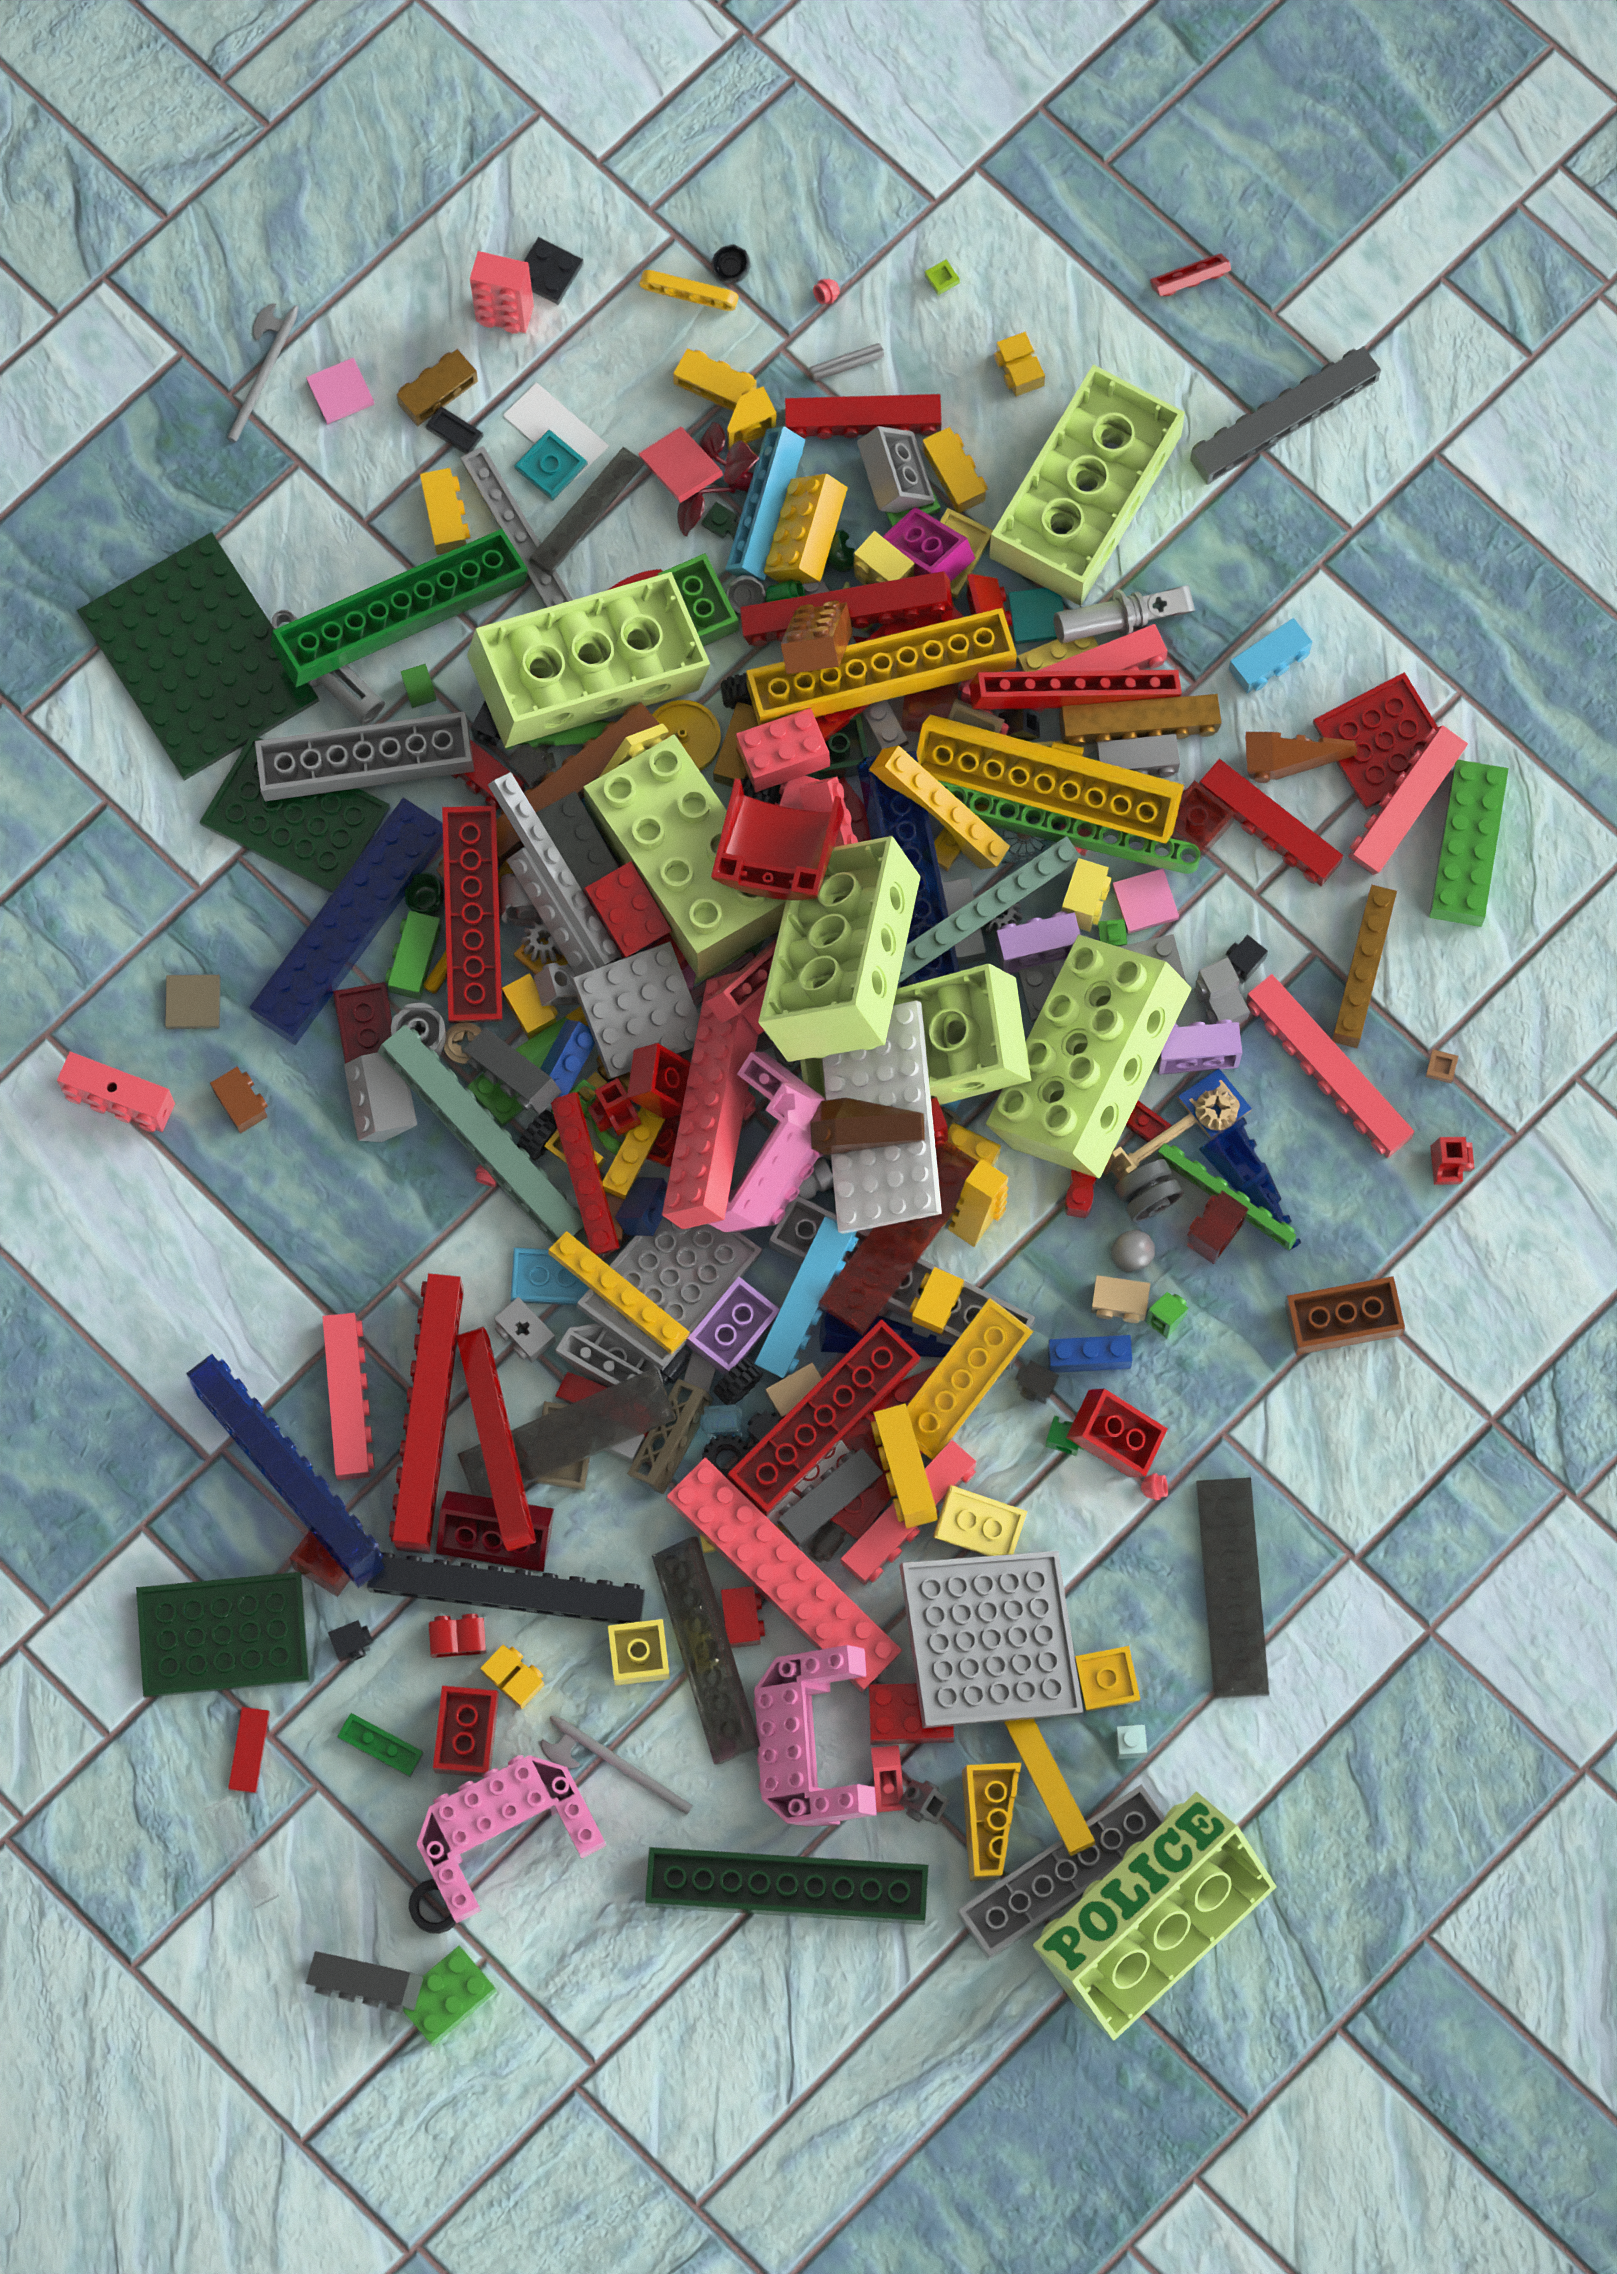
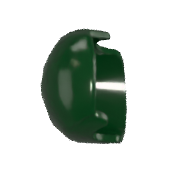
(840, 555)
(424, 893)

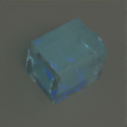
(721, 1420)

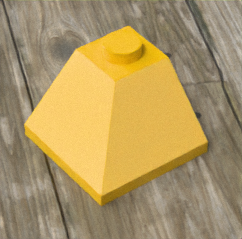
(751, 417)

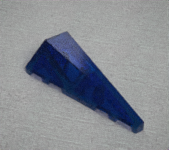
(1238, 1163)
(841, 1338)

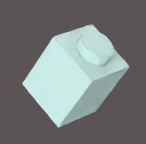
(1131, 1741)

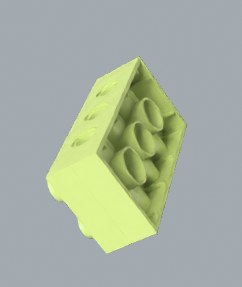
(1075, 456)
(592, 630)
(842, 954)
(967, 1004)
(1090, 1055)

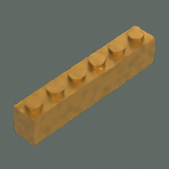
(1140, 719)
(1364, 966)

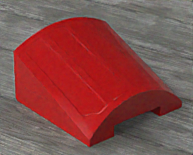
(775, 847)

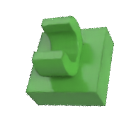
(1113, 932)

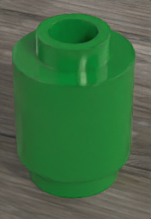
(784, 590)

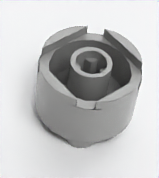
(515, 903)
(422, 1017)

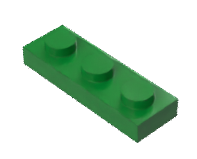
(380, 1744)

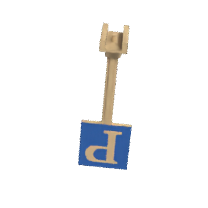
(1124, 1164)

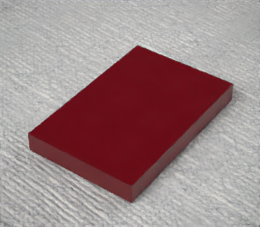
(363, 1019)

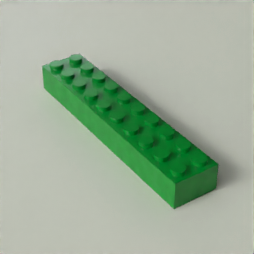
(398, 607)

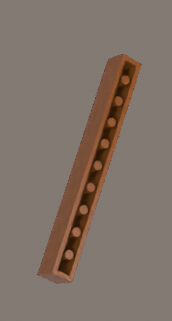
(573, 775)

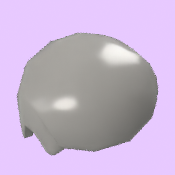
(745, 591)
(1133, 1250)

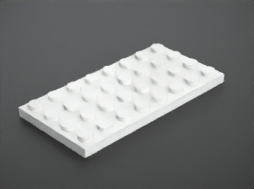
(895, 1180)

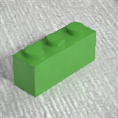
(413, 955)

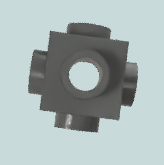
(924, 1801)

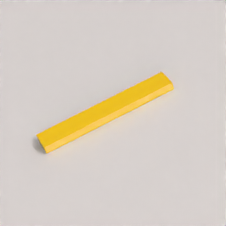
(1050, 1785)

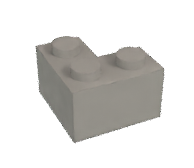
(1219, 991)

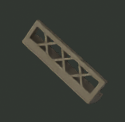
(676, 1443)

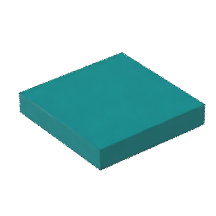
(550, 465)
(1033, 614)

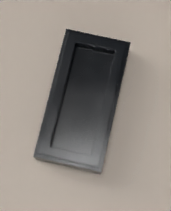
(454, 430)

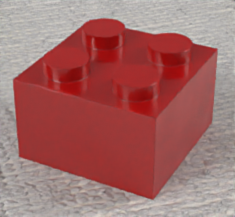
(658, 1080)

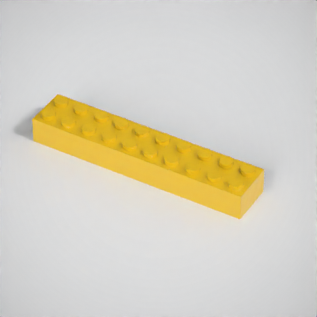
(887, 668)
(1049, 778)

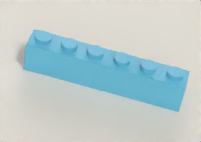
(764, 501)
(801, 1306)

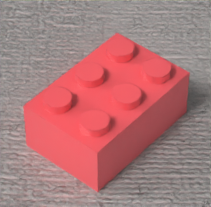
(783, 750)

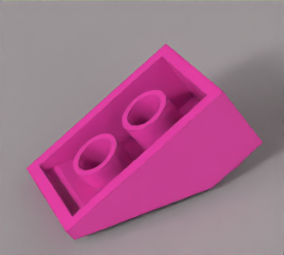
(930, 544)

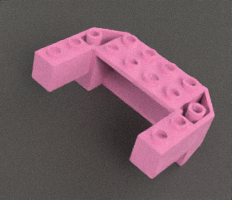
(785, 1156)
(788, 1738)
(492, 1807)

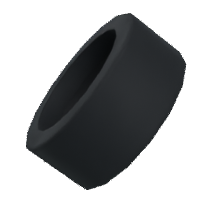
(414, 1900)

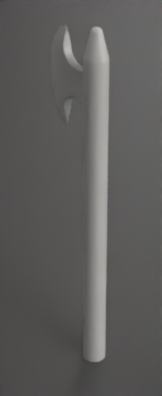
(264, 322)
(561, 1754)

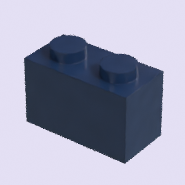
(643, 1206)

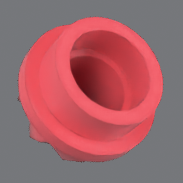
(826, 291)
(484, 1177)
(1155, 1486)

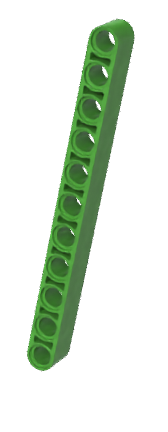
(1093, 842)

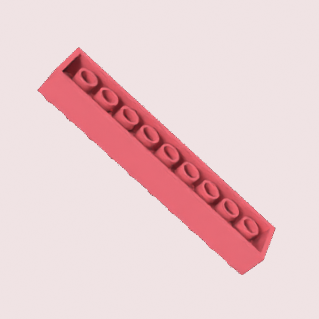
(710, 1117)
(779, 1569)

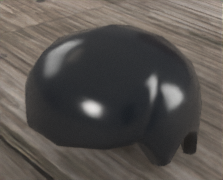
(731, 264)

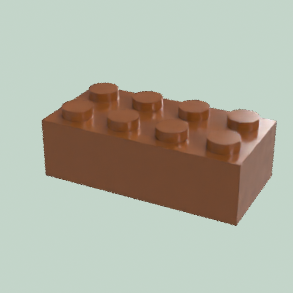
(816, 637)
(1344, 1315)

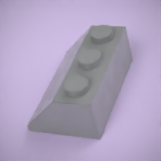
(895, 469)
(378, 1099)

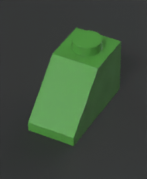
(1167, 1314)

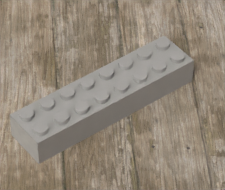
(364, 756)
(1056, 1878)

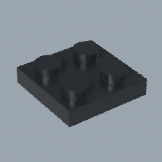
(551, 270)

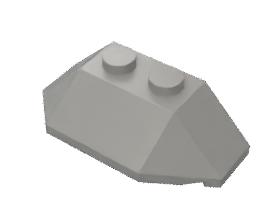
(601, 1355)

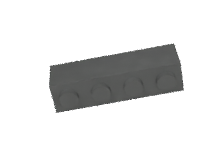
(512, 1071)
(829, 1497)
(364, 1981)

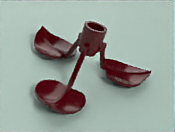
(736, 474)

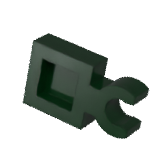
(721, 521)

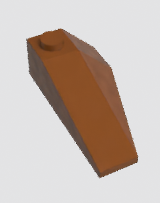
(1277, 757)

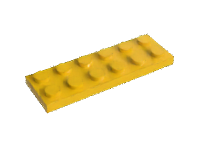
(965, 1376)

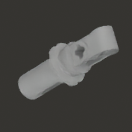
(1121, 613)
(364, 710)

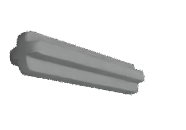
(846, 361)

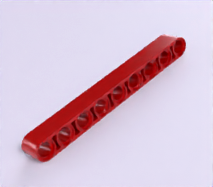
(496, 1439)

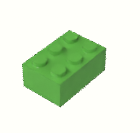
(705, 599)
(449, 1995)

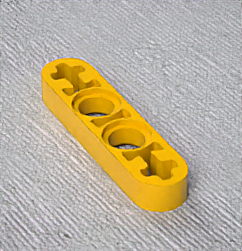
(688, 290)

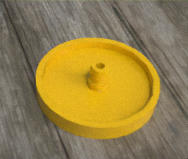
(693, 727)

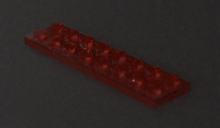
(894, 1250)

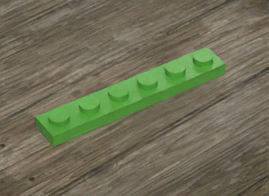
(1197, 1174)

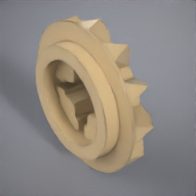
(455, 1035)
(1209, 1117)

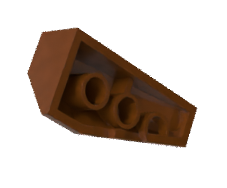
(860, 1125)

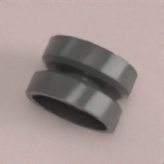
(1148, 1190)

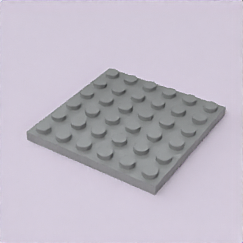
(990, 1639)

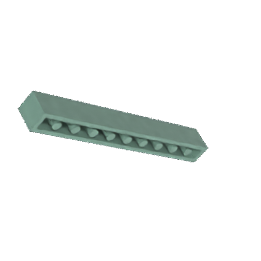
(987, 906)
(480, 1134)

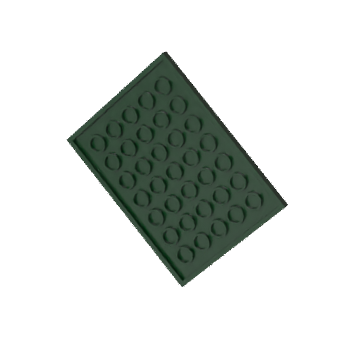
(195, 655)

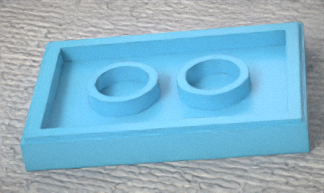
(543, 1279)

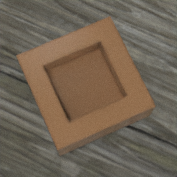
(1442, 1066)

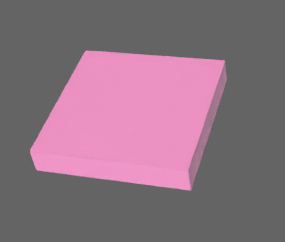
(340, 390)
(1145, 901)

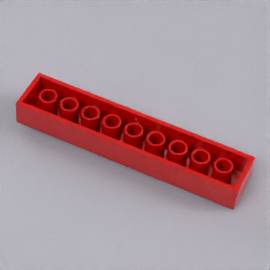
(428, 1413)

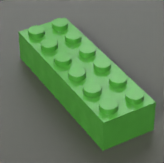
(1469, 843)

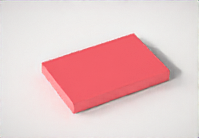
(680, 464)

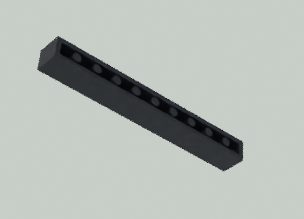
(509, 1590)

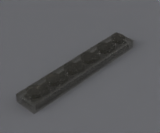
(586, 511)

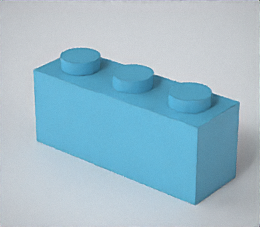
(1270, 656)

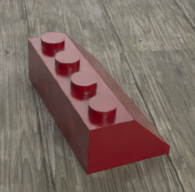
(472, 1532)

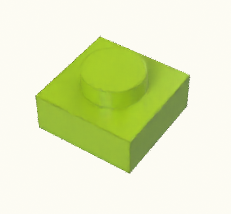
(942, 277)

